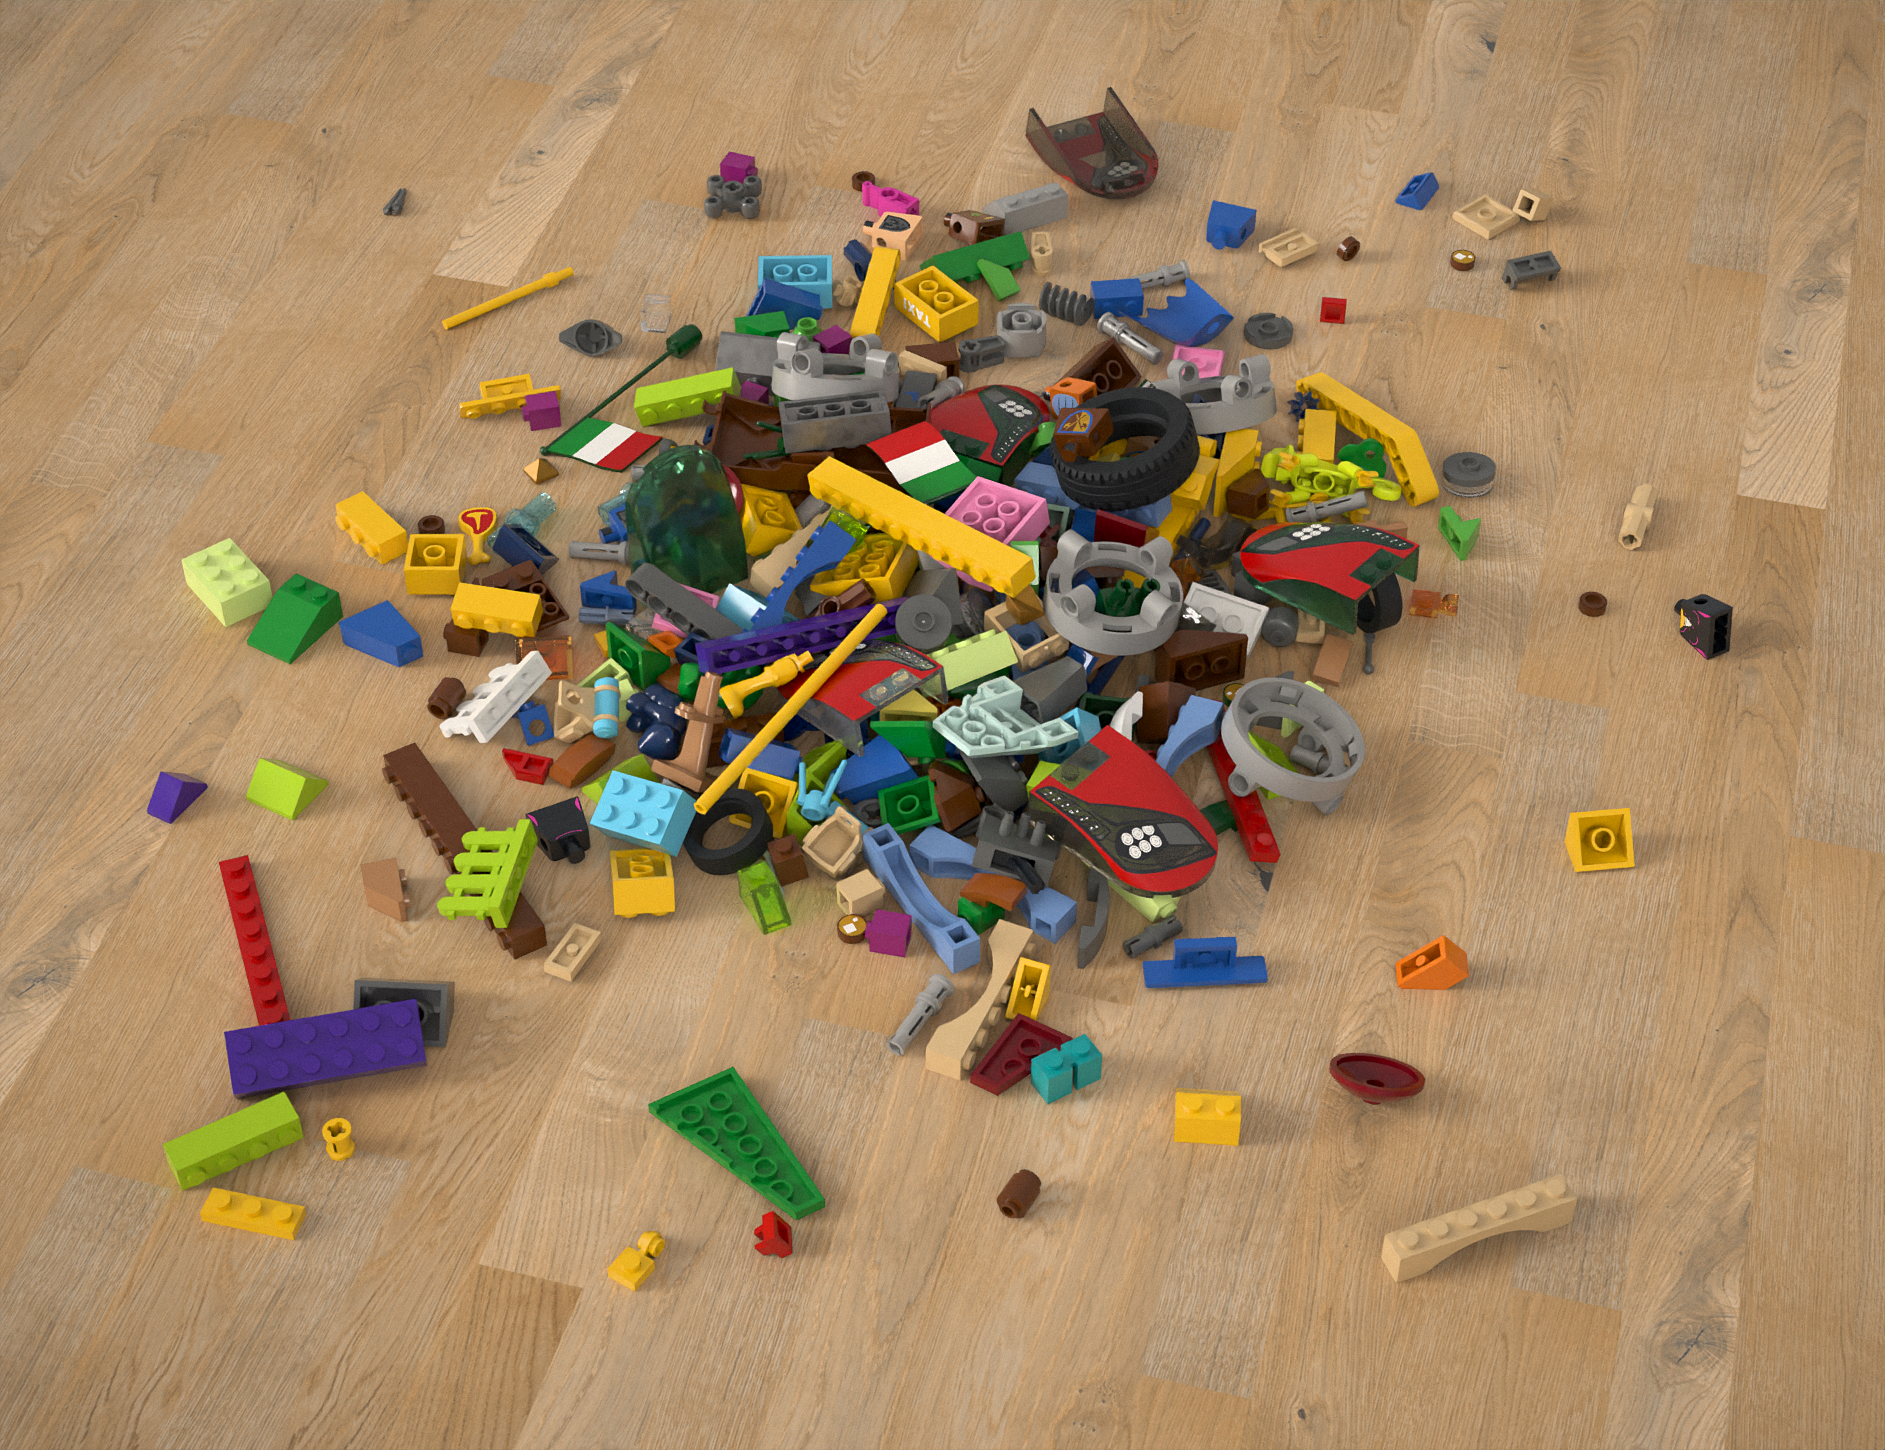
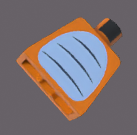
(1069, 394)

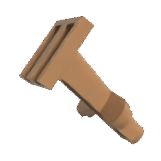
(691, 764)

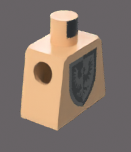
(896, 232)

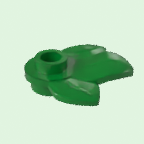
(1368, 462)

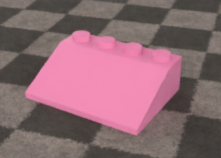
(1000, 514)

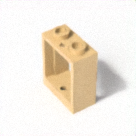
(1001, 619)

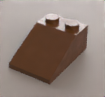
(1201, 658)

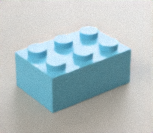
(803, 272)
(644, 813)

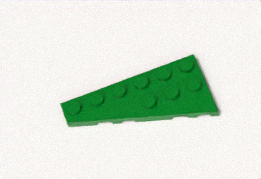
(734, 1130)

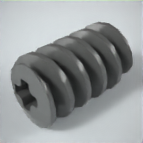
(1065, 306)

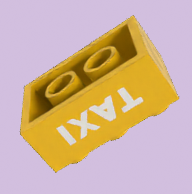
(936, 303)

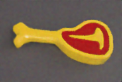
(479, 524)

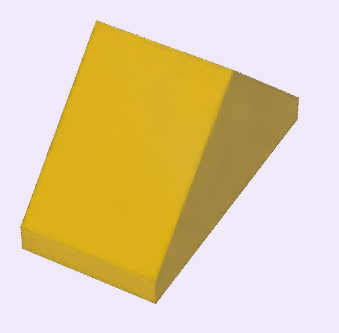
(1029, 989)

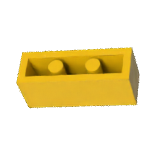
(1318, 434)
(371, 527)
(496, 610)

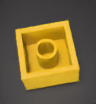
(435, 563)

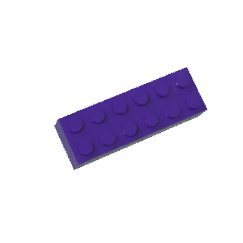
(325, 1048)

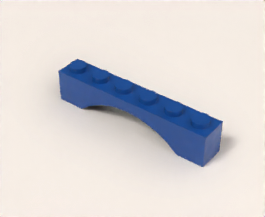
(824, 554)

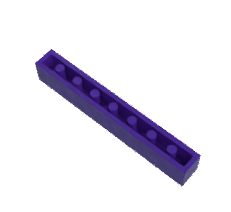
(795, 637)

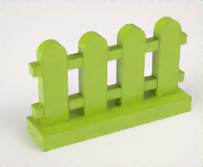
(506, 878)

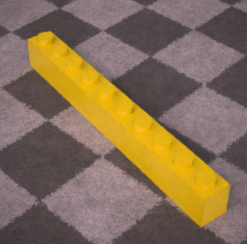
(922, 527)

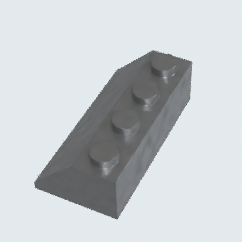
(750, 357)
(834, 421)

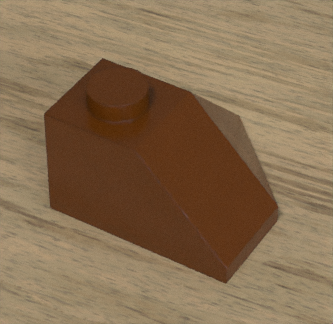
(956, 795)

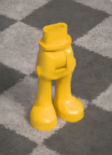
(775, 675)

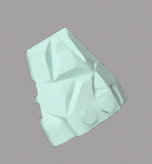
(996, 726)

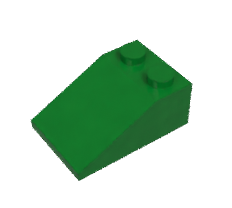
(296, 618)

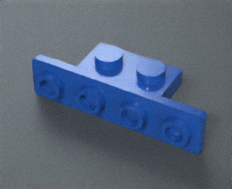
(1204, 964)

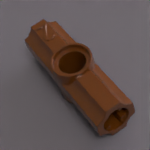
(855, 596)

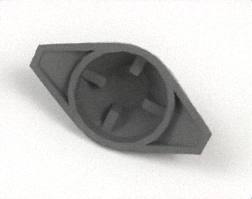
(591, 337)

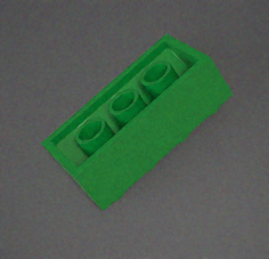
(961, 263)

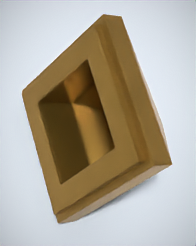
(540, 471)

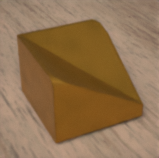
(1024, 606)

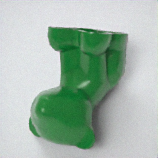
(691, 675)

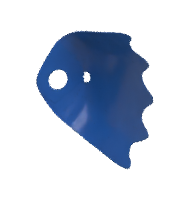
(1187, 319)

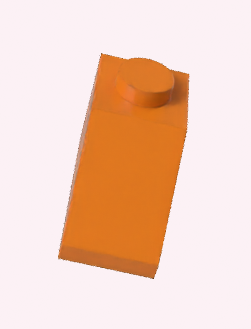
(1433, 966)

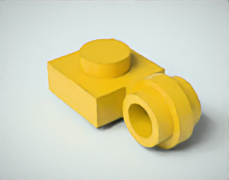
(634, 1267)

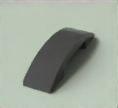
(1093, 936)

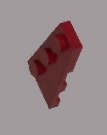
(1012, 1054)

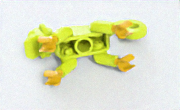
(1315, 476)

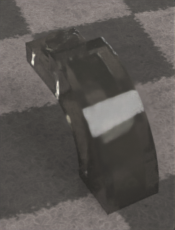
(1217, 550)

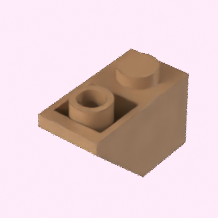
(384, 888)

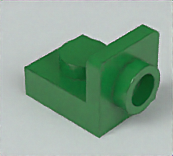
(978, 916)

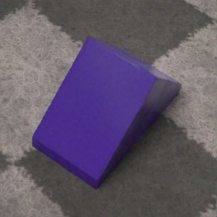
(174, 795)

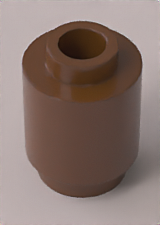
(446, 697)
(1019, 1194)

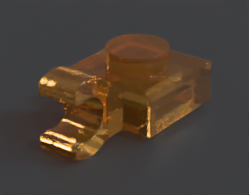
(1429, 604)

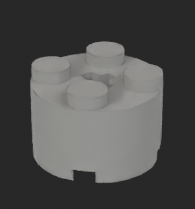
(1022, 330)

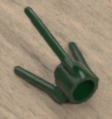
(772, 453)

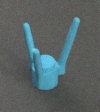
(816, 802)

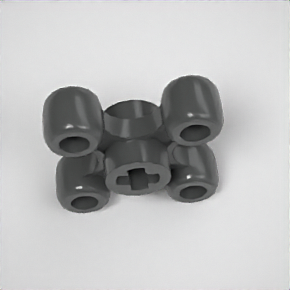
(733, 196)

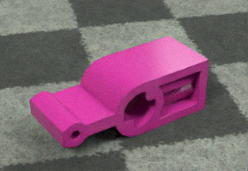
(889, 200)

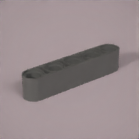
(678, 604)

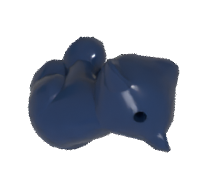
(656, 714)

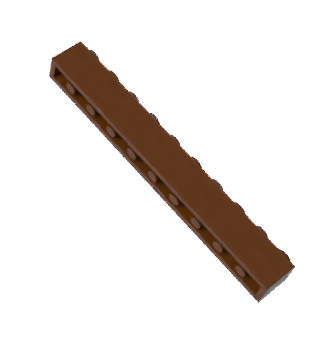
(445, 824)

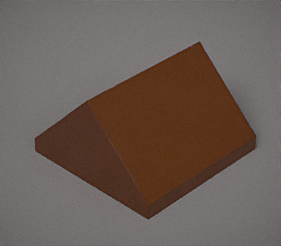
(1161, 710)

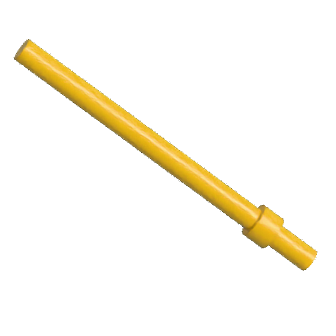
(549, 280)

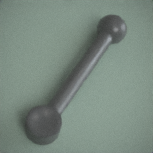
(1369, 639)

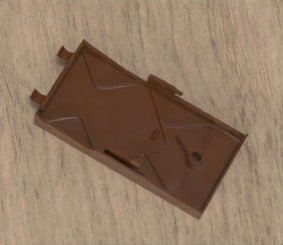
(738, 434)

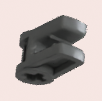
(981, 352)

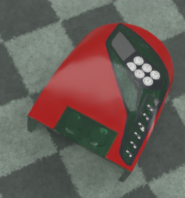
(992, 426)
(1326, 565)

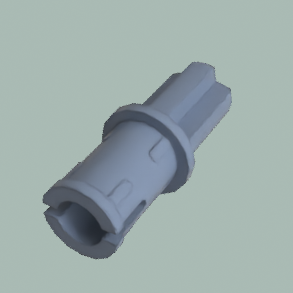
(603, 616)

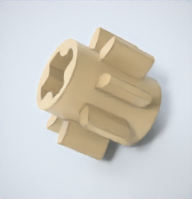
(847, 290)

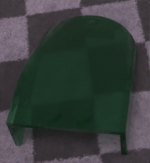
(686, 520)

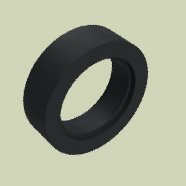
(1387, 606)
(740, 854)

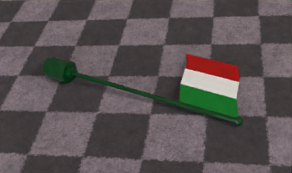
(610, 444)
(921, 465)

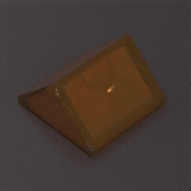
(555, 650)

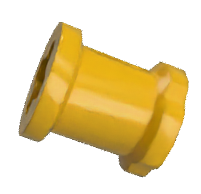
(334, 1136)

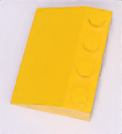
(880, 561)

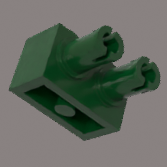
(1124, 599)

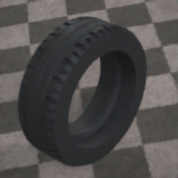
(1146, 476)

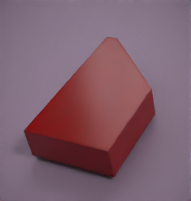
(527, 766)

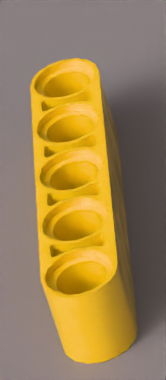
(876, 292)

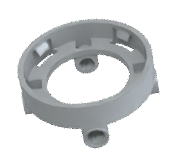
(808, 373)
(1232, 399)
(1073, 611)
(1324, 725)

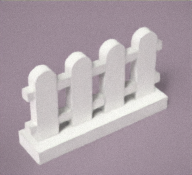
(498, 699)

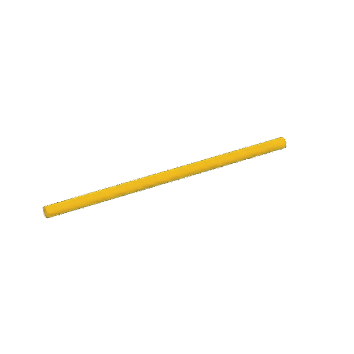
(789, 710)

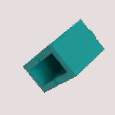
(1054, 1069)

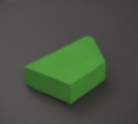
(999, 279)

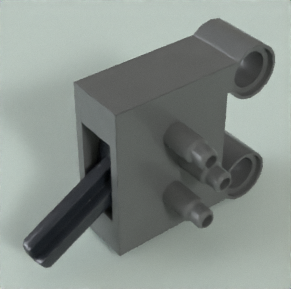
(1015, 848)

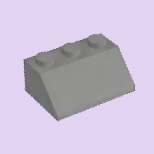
(1030, 208)

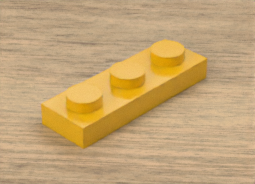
(253, 1213)

